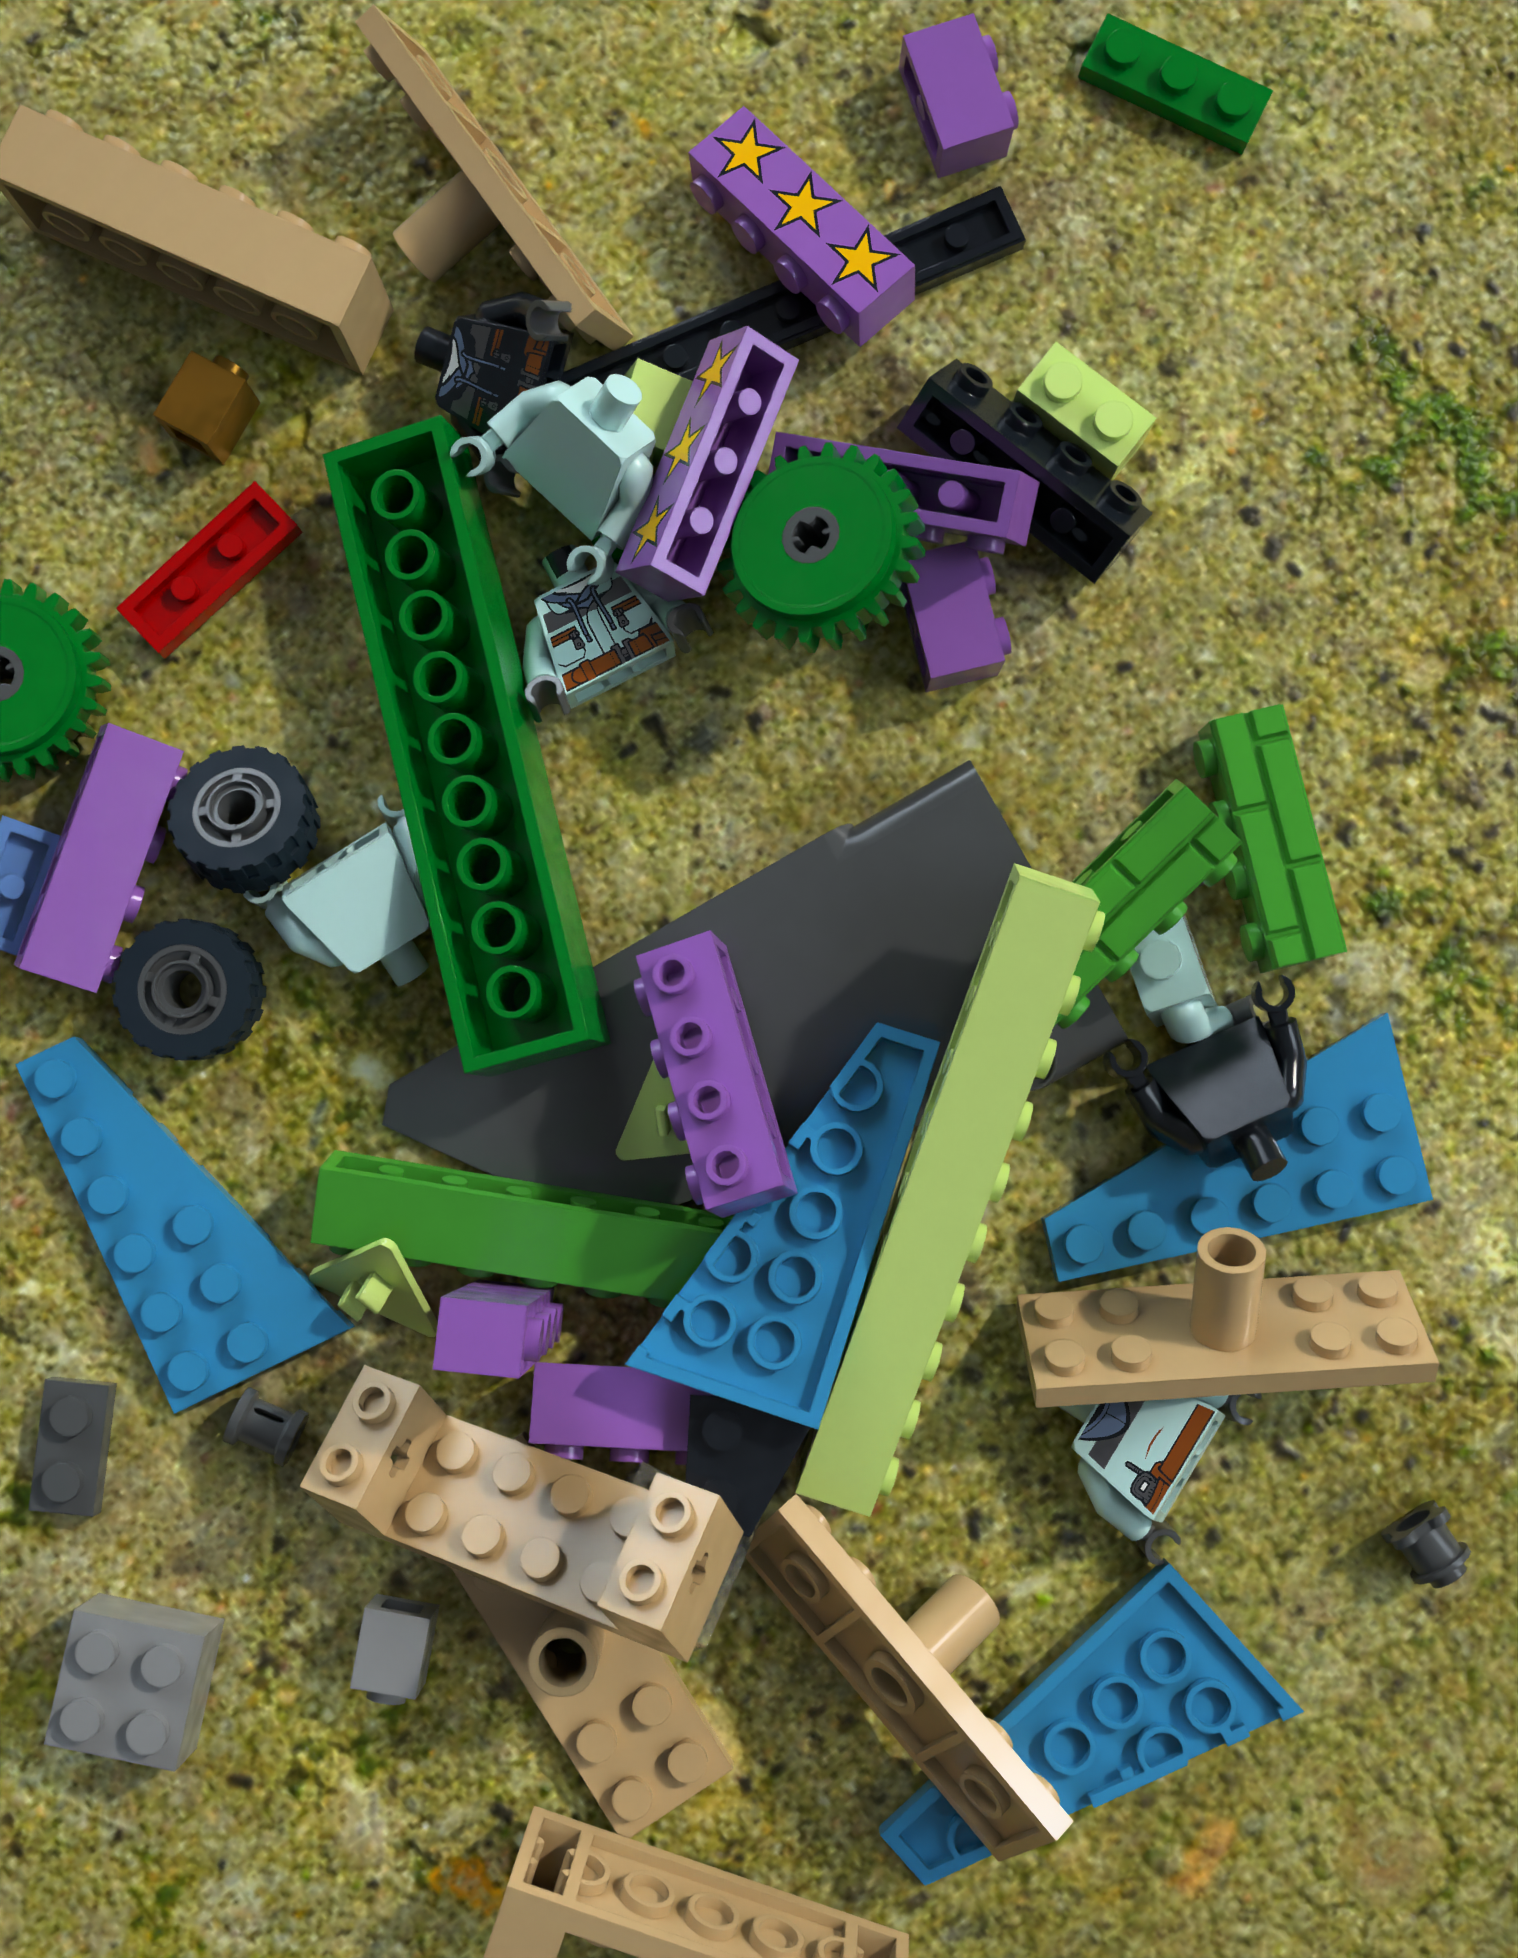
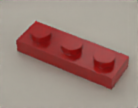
(209, 570)

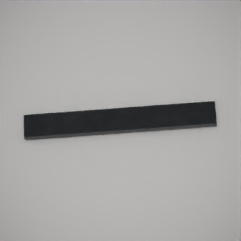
(938, 245)

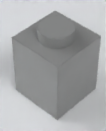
(394, 1649)

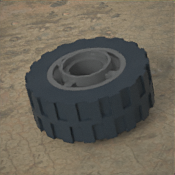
(224, 792)
(151, 982)

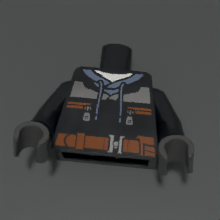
(491, 360)

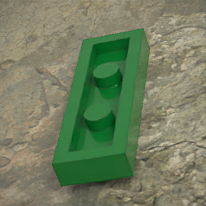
(1174, 83)

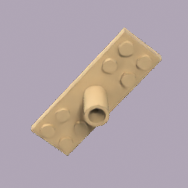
(481, 193)
(1223, 1333)
(906, 1675)
(611, 1706)

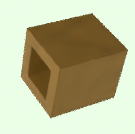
(208, 405)

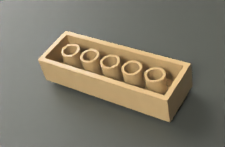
(194, 238)

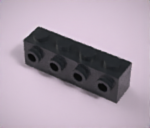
(1076, 506)

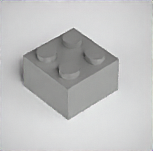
(134, 1681)

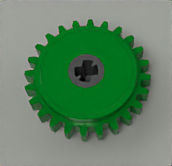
(865, 538)
(51, 682)

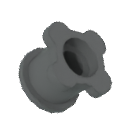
(1429, 1545)

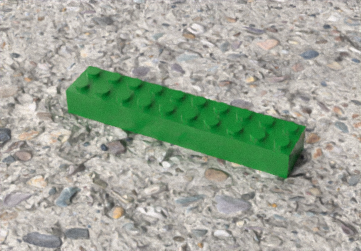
(465, 751)

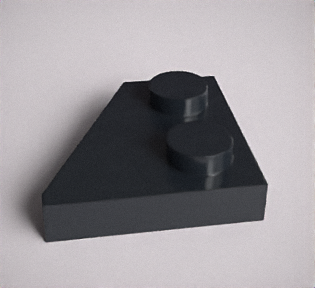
(739, 1454)

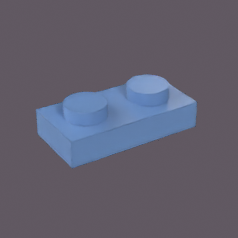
(23, 868)

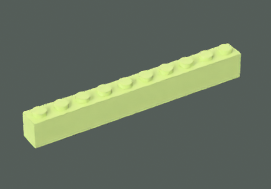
(947, 1183)

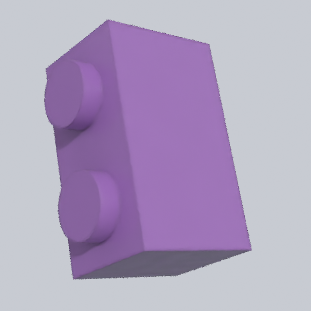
(957, 95)
(954, 618)

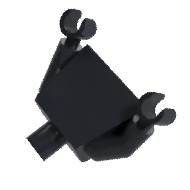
(1225, 1092)

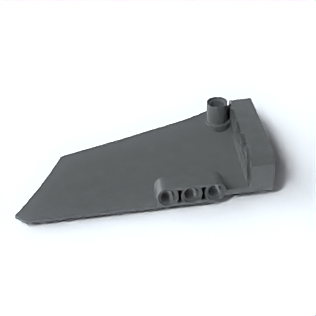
(822, 948)

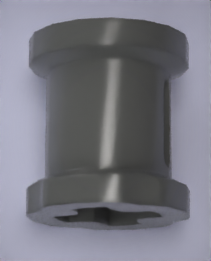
(265, 1426)

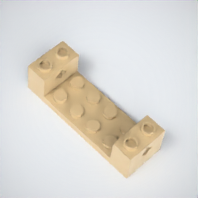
(525, 1515)
(661, 1904)

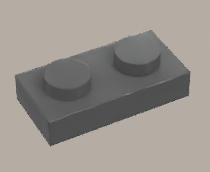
(72, 1446)

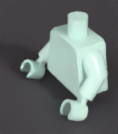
(581, 454)
(356, 904)

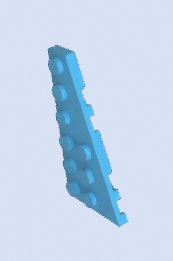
(1346, 1159)
(183, 1253)
(785, 1278)
(1112, 1715)

